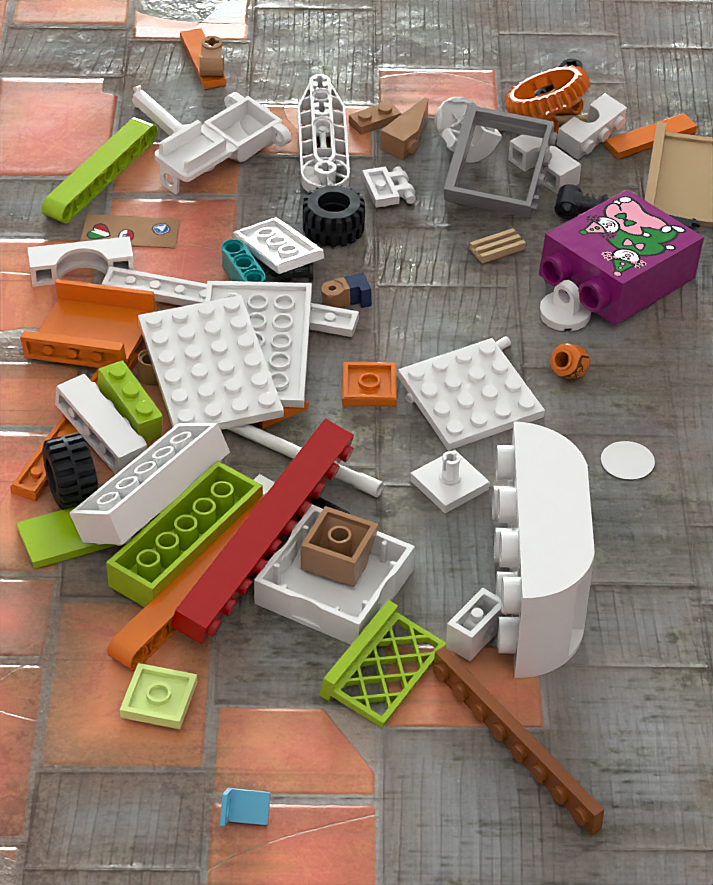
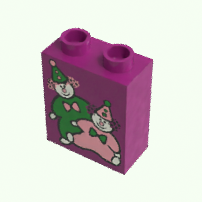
(621, 256)

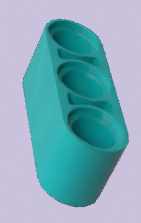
(240, 263)

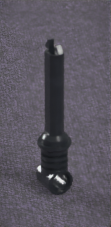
(572, 202)

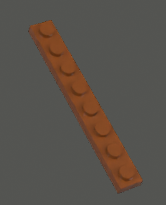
(519, 741)

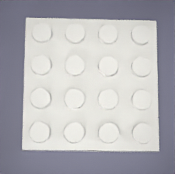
(470, 393)

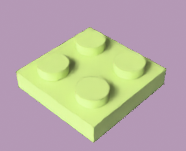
(158, 696)

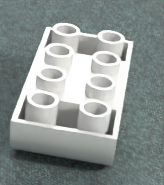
(544, 546)

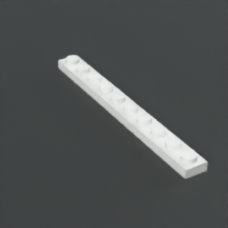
(187, 292)

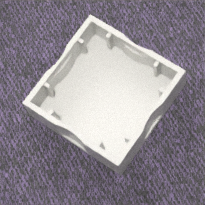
(325, 603)

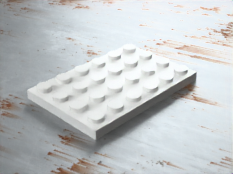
(282, 327)
(210, 364)

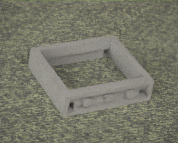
(506, 122)

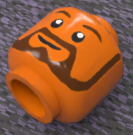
(569, 361)

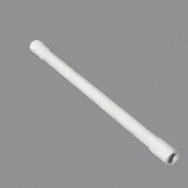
(358, 480)

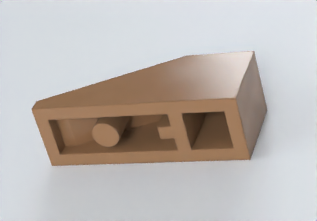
(404, 133)

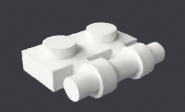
(382, 188)

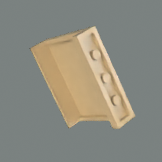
(681, 175)

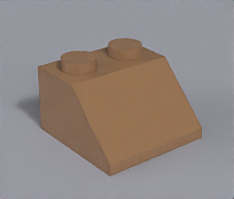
(338, 546)

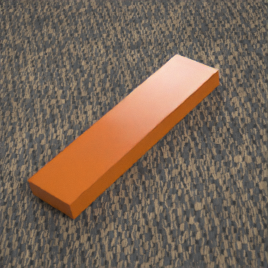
(192, 42)
(643, 137)

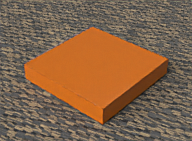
(369, 384)

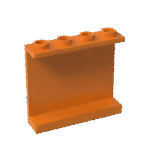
(90, 325)

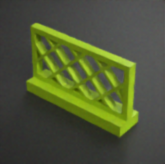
(359, 655)

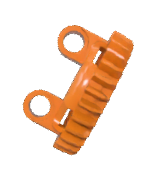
(564, 99)

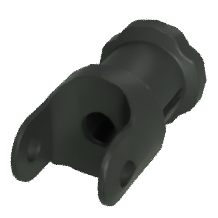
(304, 271)

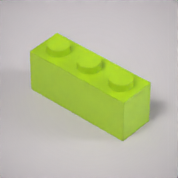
(130, 400)

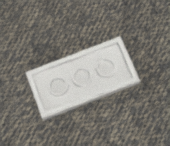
(278, 245)

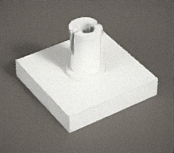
(449, 481)

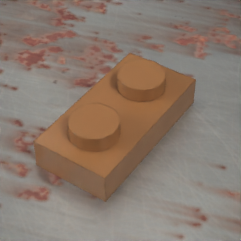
(374, 117)

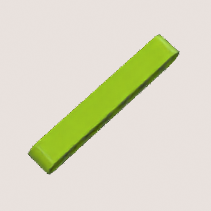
(99, 170)

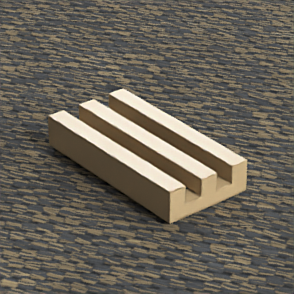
(497, 245)

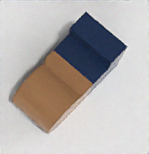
(347, 291)

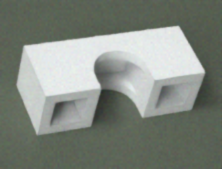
(603, 119)
(561, 170)

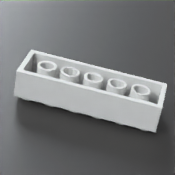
(149, 483)

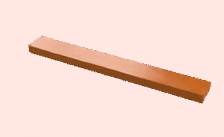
(33, 477)

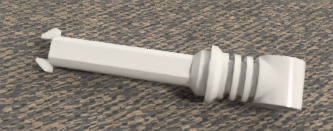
(156, 113)

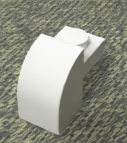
(482, 143)

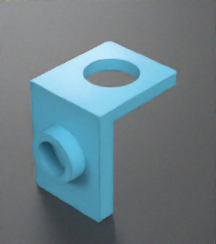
(245, 806)

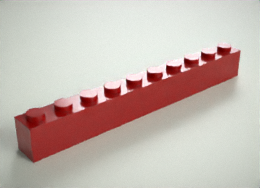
(262, 532)

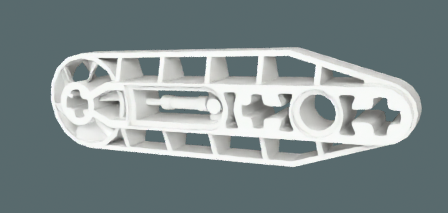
(322, 121)

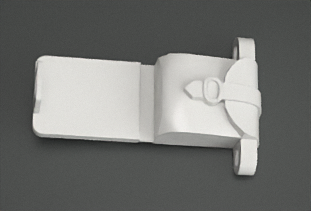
(230, 134)

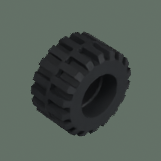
(333, 215)
(69, 470)

